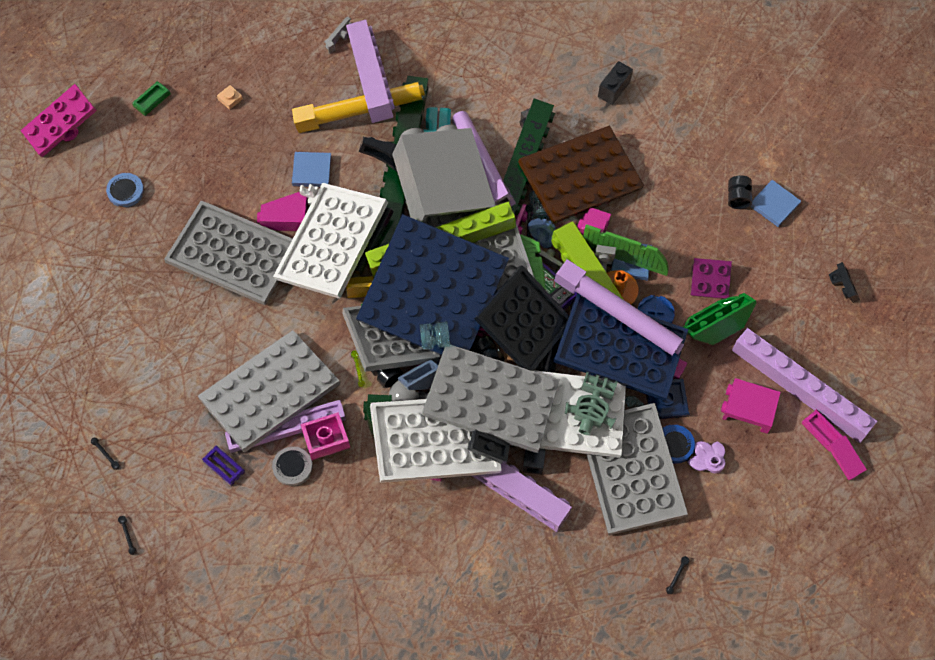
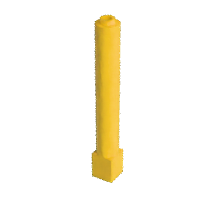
(310, 117)

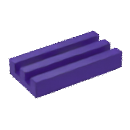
(235, 476)

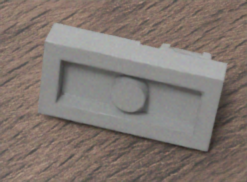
(605, 255)

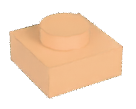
(229, 97)

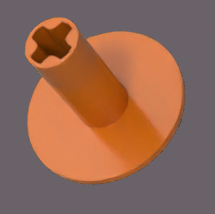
(625, 285)

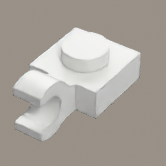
(309, 193)

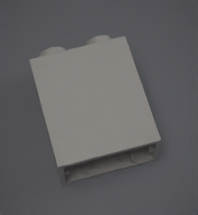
(441, 174)

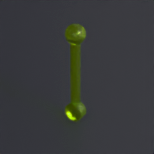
(354, 354)

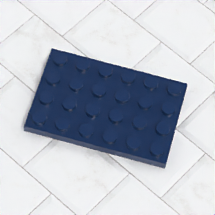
(612, 350)

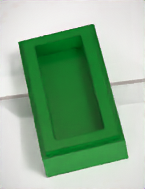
(151, 98)

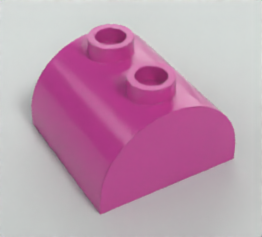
(325, 436)

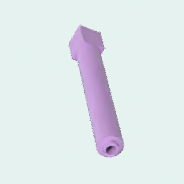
(498, 188)
(575, 280)

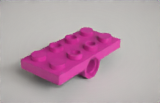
(59, 121)

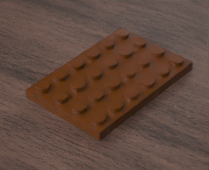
(580, 174)

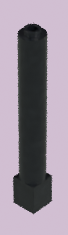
(535, 461)

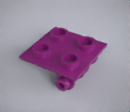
(711, 278)

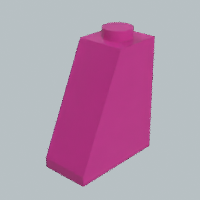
(283, 213)

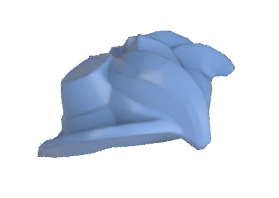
(542, 231)

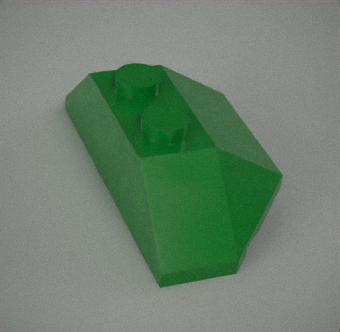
(720, 319)

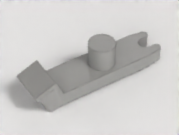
(340, 32)
(549, 259)

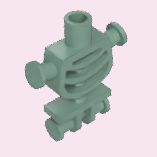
(590, 413)

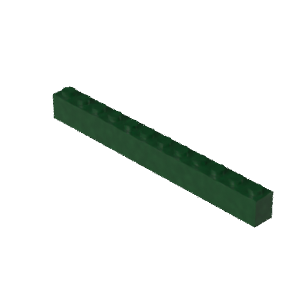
(408, 118)

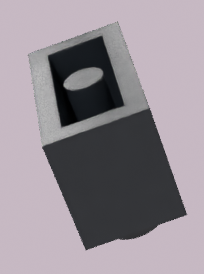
(615, 83)

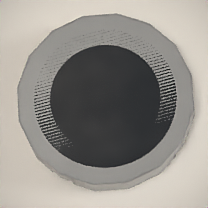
(292, 466)

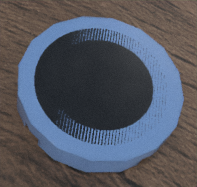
(125, 189)

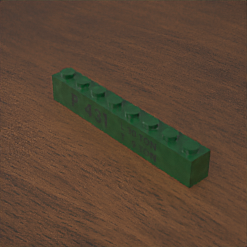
(528, 143)

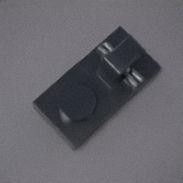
(842, 276)
(489, 447)

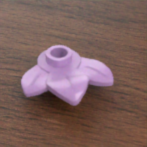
(706, 455)

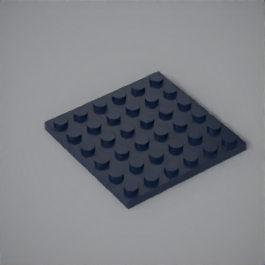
(431, 280)

